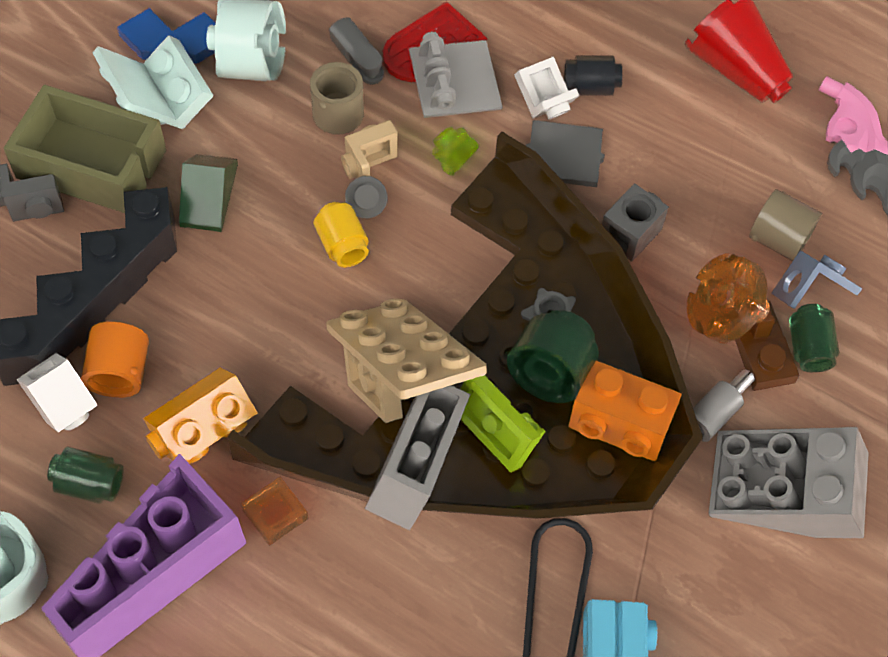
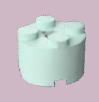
(248, 39)
(21, 568)

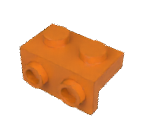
(624, 410)

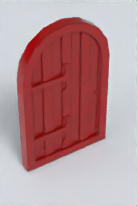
(444, 21)

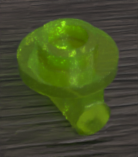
(453, 149)

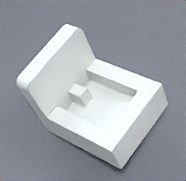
(545, 89)

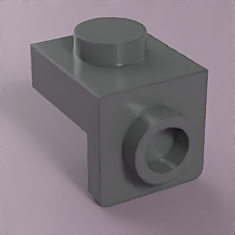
(29, 197)

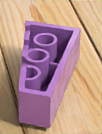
(146, 563)

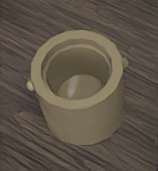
(337, 97)
(785, 224)

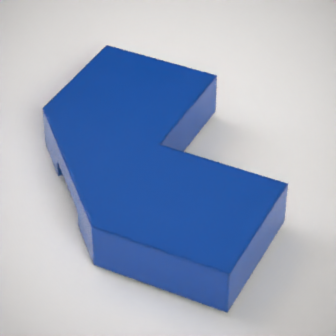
(148, 31)

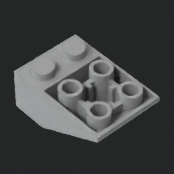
(792, 480)

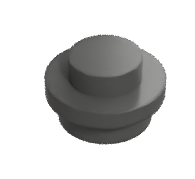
(366, 196)

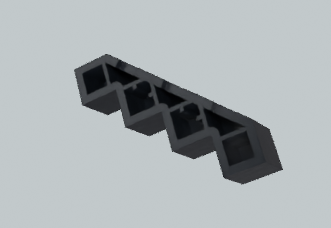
(111, 274)

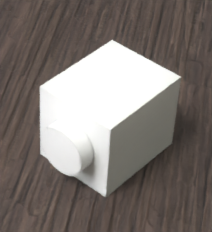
(58, 393)

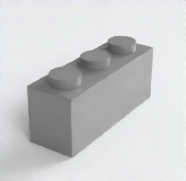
(417, 456)

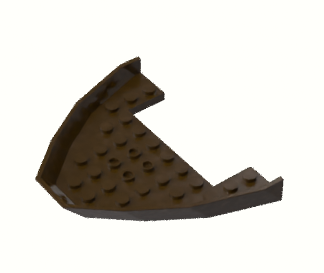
(557, 249)

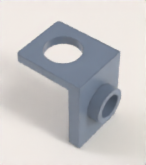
(810, 268)

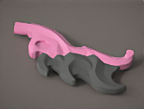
(859, 141)

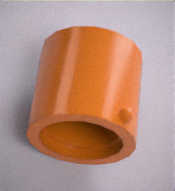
(115, 359)

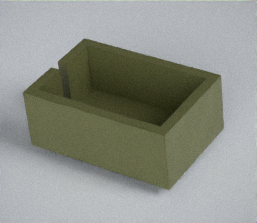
(87, 147)

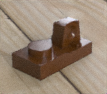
(767, 354)

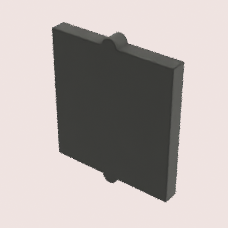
(569, 150)

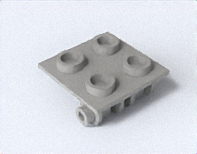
(454, 77)

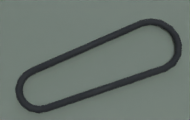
(532, 583)

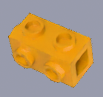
(199, 417)

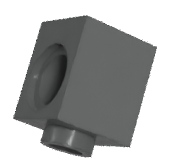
(631, 234)

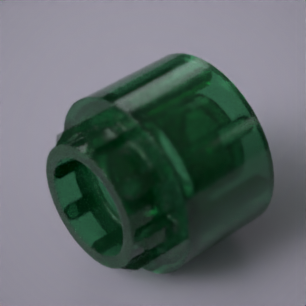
(553, 356)

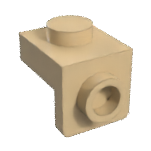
(368, 148)

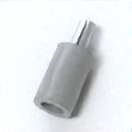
(721, 404)

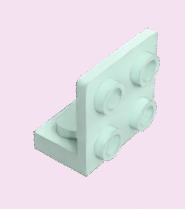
(161, 87)

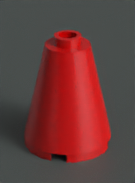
(743, 50)

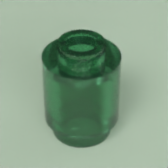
(814, 338)
(85, 475)

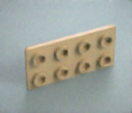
(399, 355)

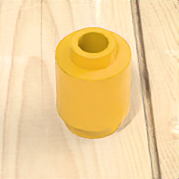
(341, 234)

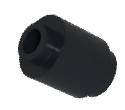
(593, 75)

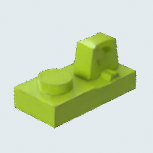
(499, 424)

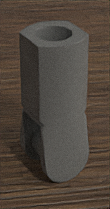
(357, 50)

